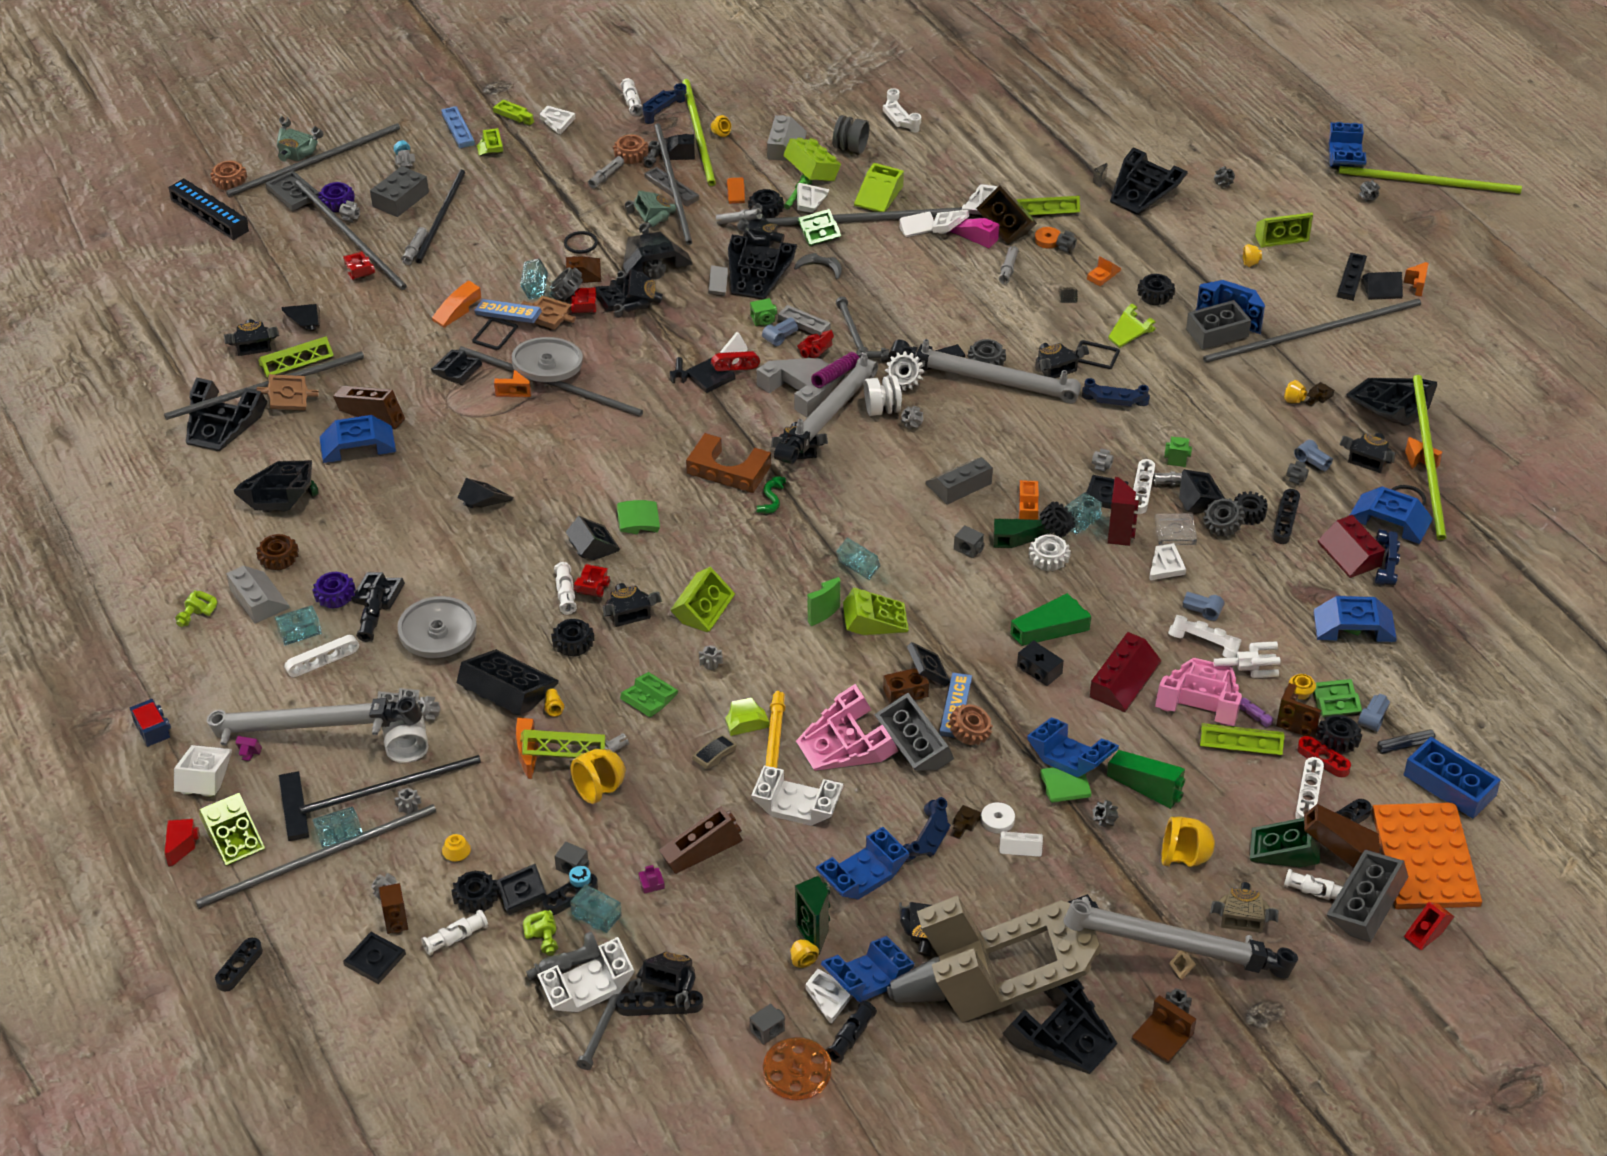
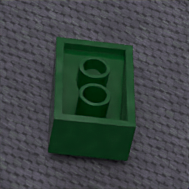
(1284, 845)

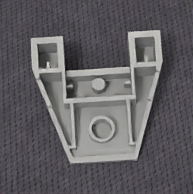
(797, 374)

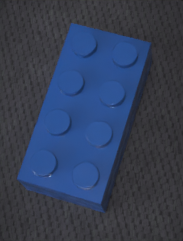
(1452, 777)

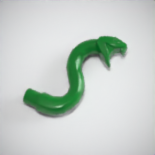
(777, 483)

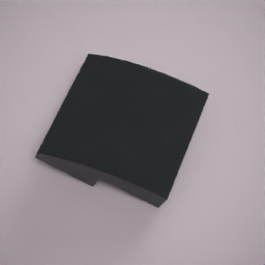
(610, 295)
(456, 366)
(391, 585)

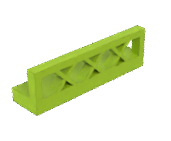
(1051, 205)
(293, 352)
(562, 739)
(1242, 739)

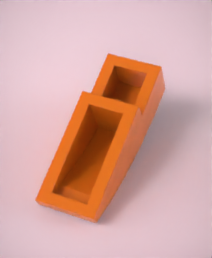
(457, 304)
(1028, 500)
(527, 761)

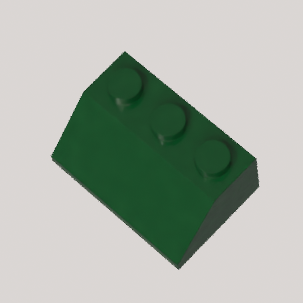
(812, 910)

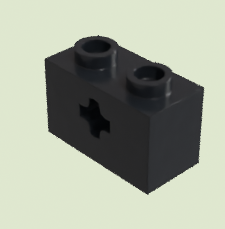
(1040, 663)

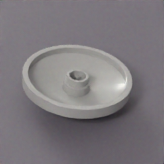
(547, 359)
(437, 627)

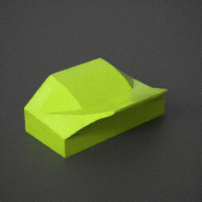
(490, 142)
(745, 717)

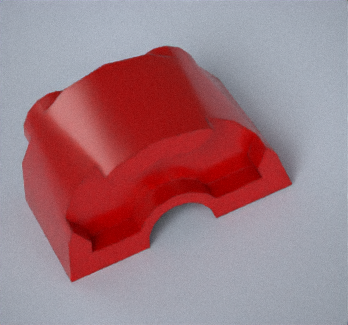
(358, 265)
(584, 300)
(815, 345)
(592, 581)

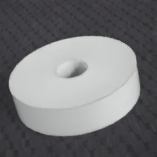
(997, 825)

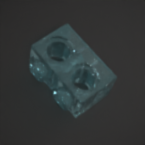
(1085, 510)
(337, 826)

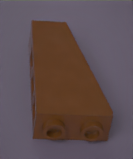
(370, 401)
(1340, 834)
(703, 840)

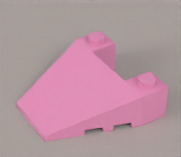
(1202, 687)
(839, 741)

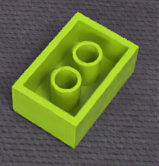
(812, 159)

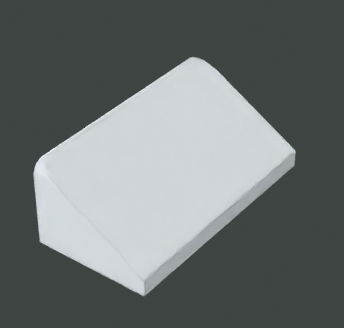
(916, 224)
(735, 344)
(1021, 843)

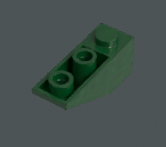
(1016, 532)

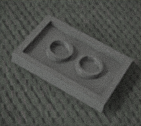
(288, 192)

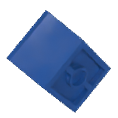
(1346, 145)
(1224, 291)
(356, 433)
(1394, 508)
(1354, 614)
(1066, 754)
(866, 868)
(870, 973)

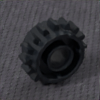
(769, 200)
(1156, 289)
(572, 637)
(1339, 733)
(475, 891)

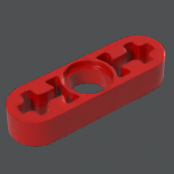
(726, 364)
(1311, 747)

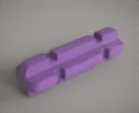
(1255, 712)

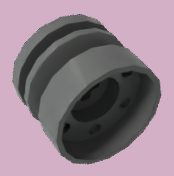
(851, 134)

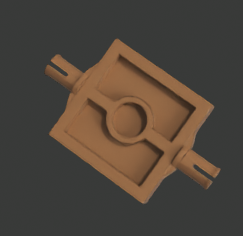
(552, 312)
(287, 392)

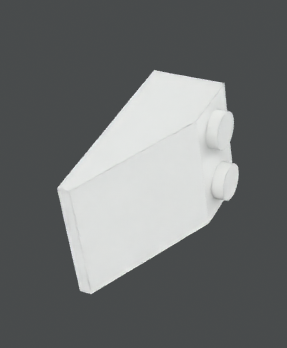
(201, 770)

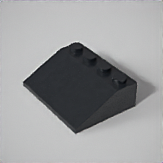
(505, 681)

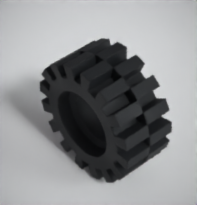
(1254, 501)
(1057, 519)

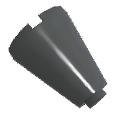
(917, 985)

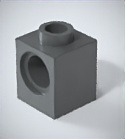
(969, 541)
(570, 857)
(767, 1023)

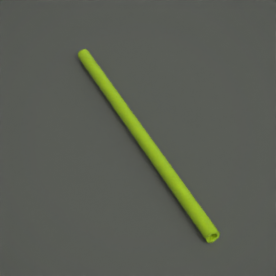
(699, 134)
(1430, 179)
(1429, 458)

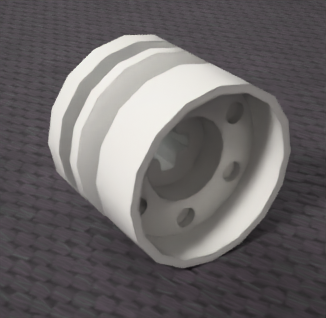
(882, 395)
(405, 742)

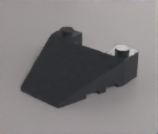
(223, 422)
(1069, 1035)

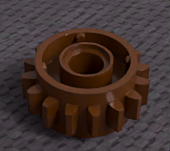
(277, 552)

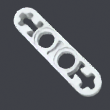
(1144, 486)
(321, 654)
(1306, 789)

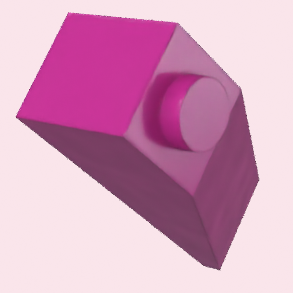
(979, 231)

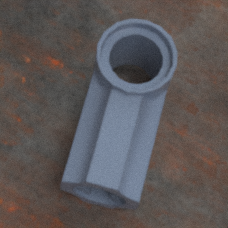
(777, 333)
(1309, 452)
(1209, 607)
(1374, 714)

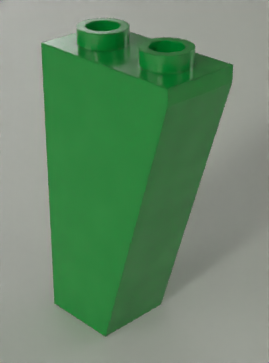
(1050, 621)
(1148, 776)

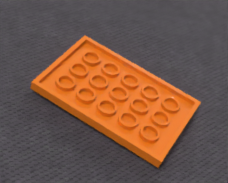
(1434, 854)

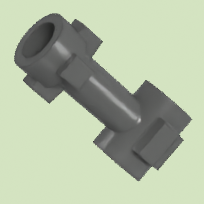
(654, 150)
(883, 354)

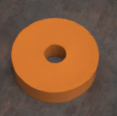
(1047, 237)

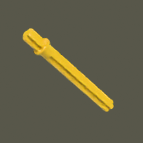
(777, 708)

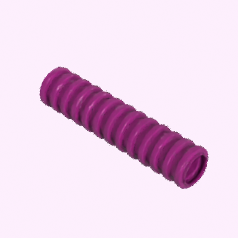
(834, 370)

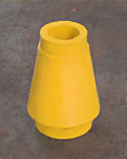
(553, 704)

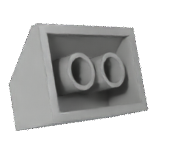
(781, 131)
(256, 593)

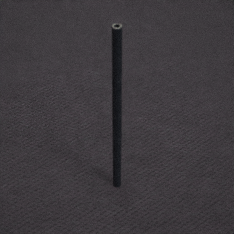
(440, 216)
(389, 784)

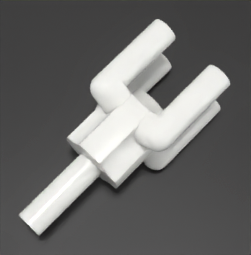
(1252, 660)

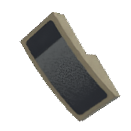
(713, 751)

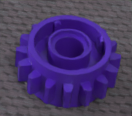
(336, 194)
(334, 589)

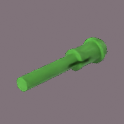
(803, 179)

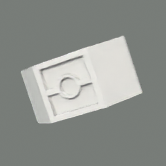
(794, 800)
(589, 982)

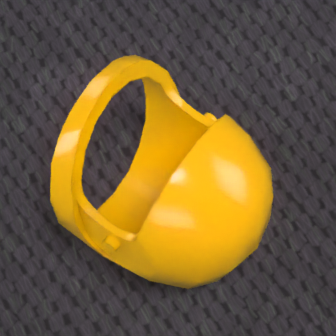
(597, 773)
(1187, 842)

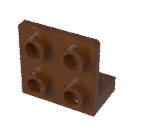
(1296, 715)
(1165, 1030)

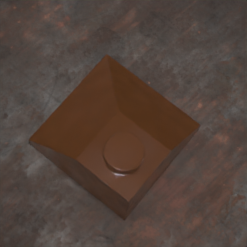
(588, 266)

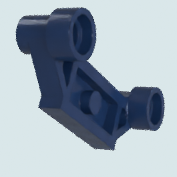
(663, 100)
(1115, 395)
(1391, 557)
(933, 831)

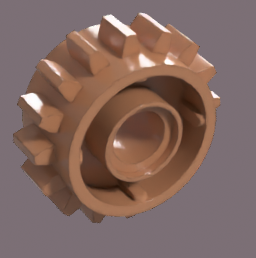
(631, 148)
(228, 175)
(970, 724)

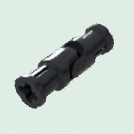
(371, 613)
(851, 1031)

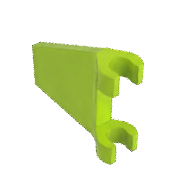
(1129, 327)

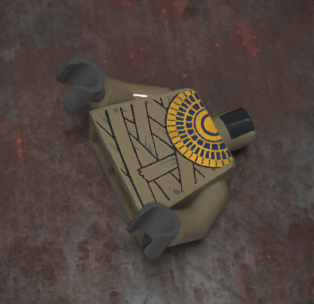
(1244, 909)

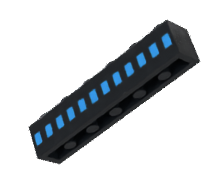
(208, 209)

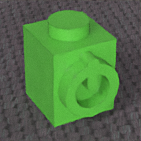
(763, 312)
(1177, 451)

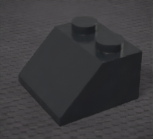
(591, 539)

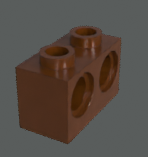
(903, 682)
(393, 908)

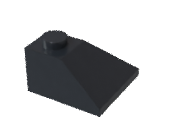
(681, 147)
(305, 315)
(1198, 491)
(481, 494)

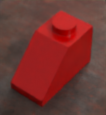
(180, 839)
(1429, 925)

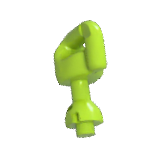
(195, 605)
(543, 928)

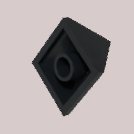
(1383, 285)

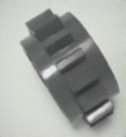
(566, 284)
(987, 351)
(1232, 514)

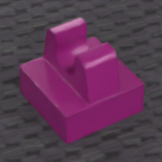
(248, 747)
(651, 879)

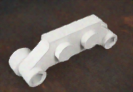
(898, 114)
(1201, 629)

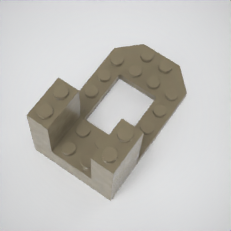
(964, 961)

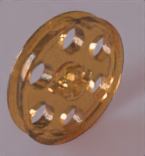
(793, 1076)

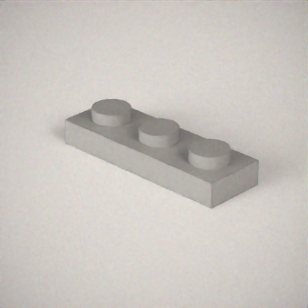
(804, 320)

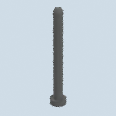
(842, 303)
(585, 1061)

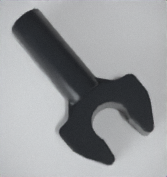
(679, 372)

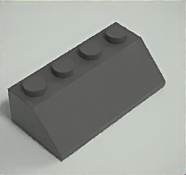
(914, 734)
(1368, 894)

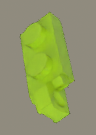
(513, 112)

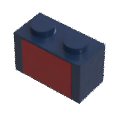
(150, 722)

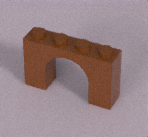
(743, 476)

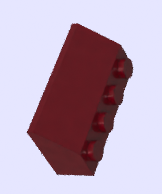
(1125, 672)

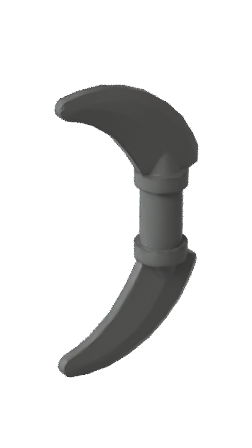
(832, 262)

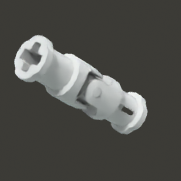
(631, 97)
(565, 588)
(1312, 885)
(452, 933)

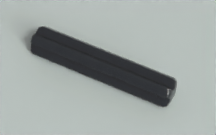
(1405, 741)

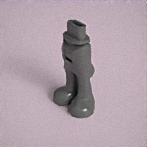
(565, 960)

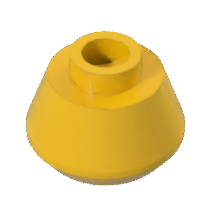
(721, 126)
(1251, 255)
(1295, 392)
(1305, 685)
(456, 848)
(803, 953)

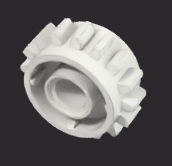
(902, 361)
(1049, 552)

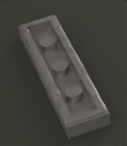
(661, 180)

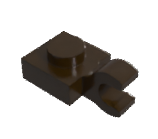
(1319, 392)
(965, 819)

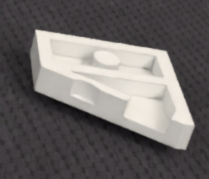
(557, 118)
(810, 197)
(978, 197)
(948, 220)
(1166, 563)
(827, 994)

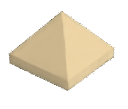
(1182, 964)

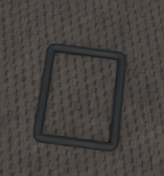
(474, 340)
(1101, 346)

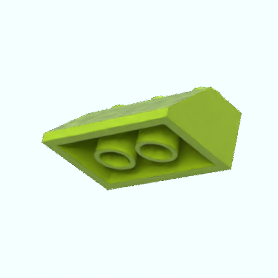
(1284, 230)
(703, 600)

